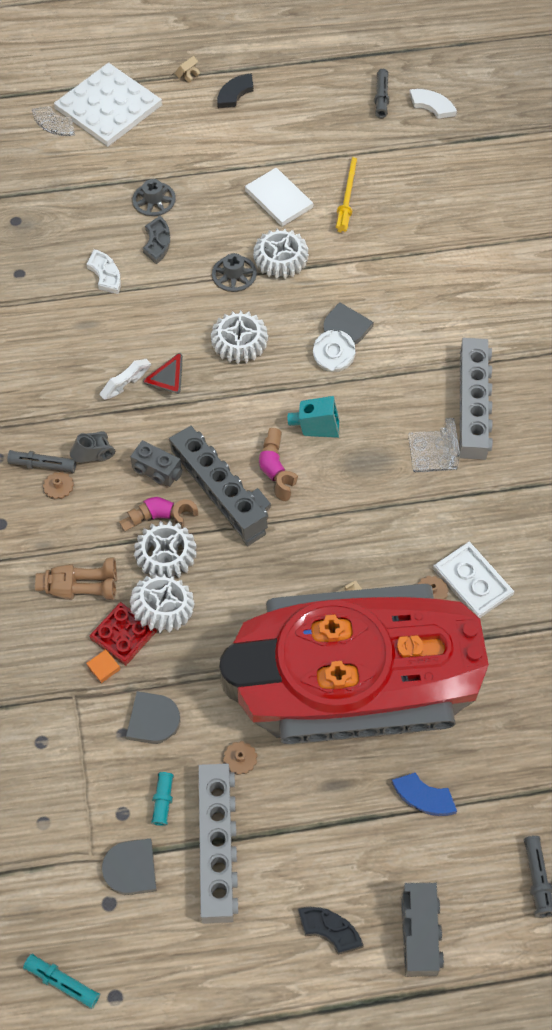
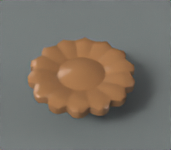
(58, 485)
(438, 586)
(240, 757)

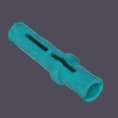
(52, 975)

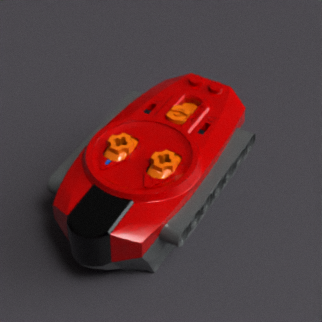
(356, 664)

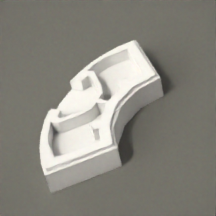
(433, 102)
(106, 270)
(132, 373)

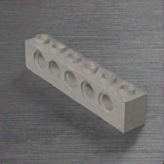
(474, 383)
(213, 909)

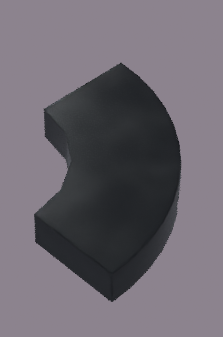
(234, 90)
(330, 926)

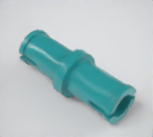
(162, 799)

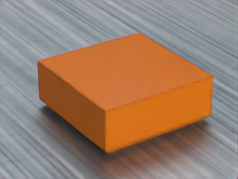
(103, 666)

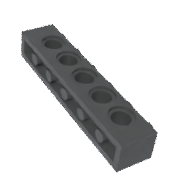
(246, 524)

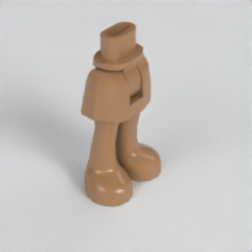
(63, 580)

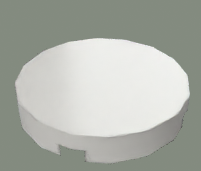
(334, 351)

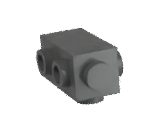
(156, 463)

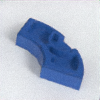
(424, 798)

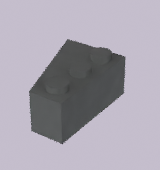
(421, 930)

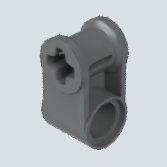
(92, 447)

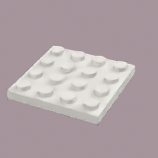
(108, 104)

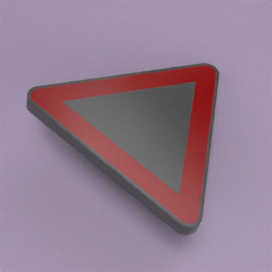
(168, 375)

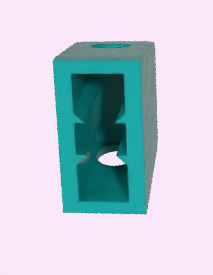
(317, 417)

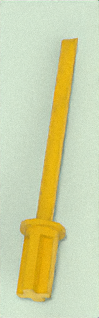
(344, 211)

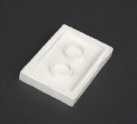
(279, 197)
(473, 580)

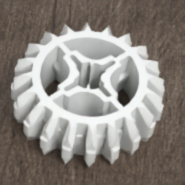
(285, 251)
(226, 335)
(165, 538)
(174, 598)

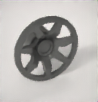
(153, 194)
(233, 270)

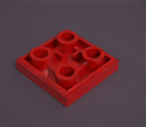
(122, 634)

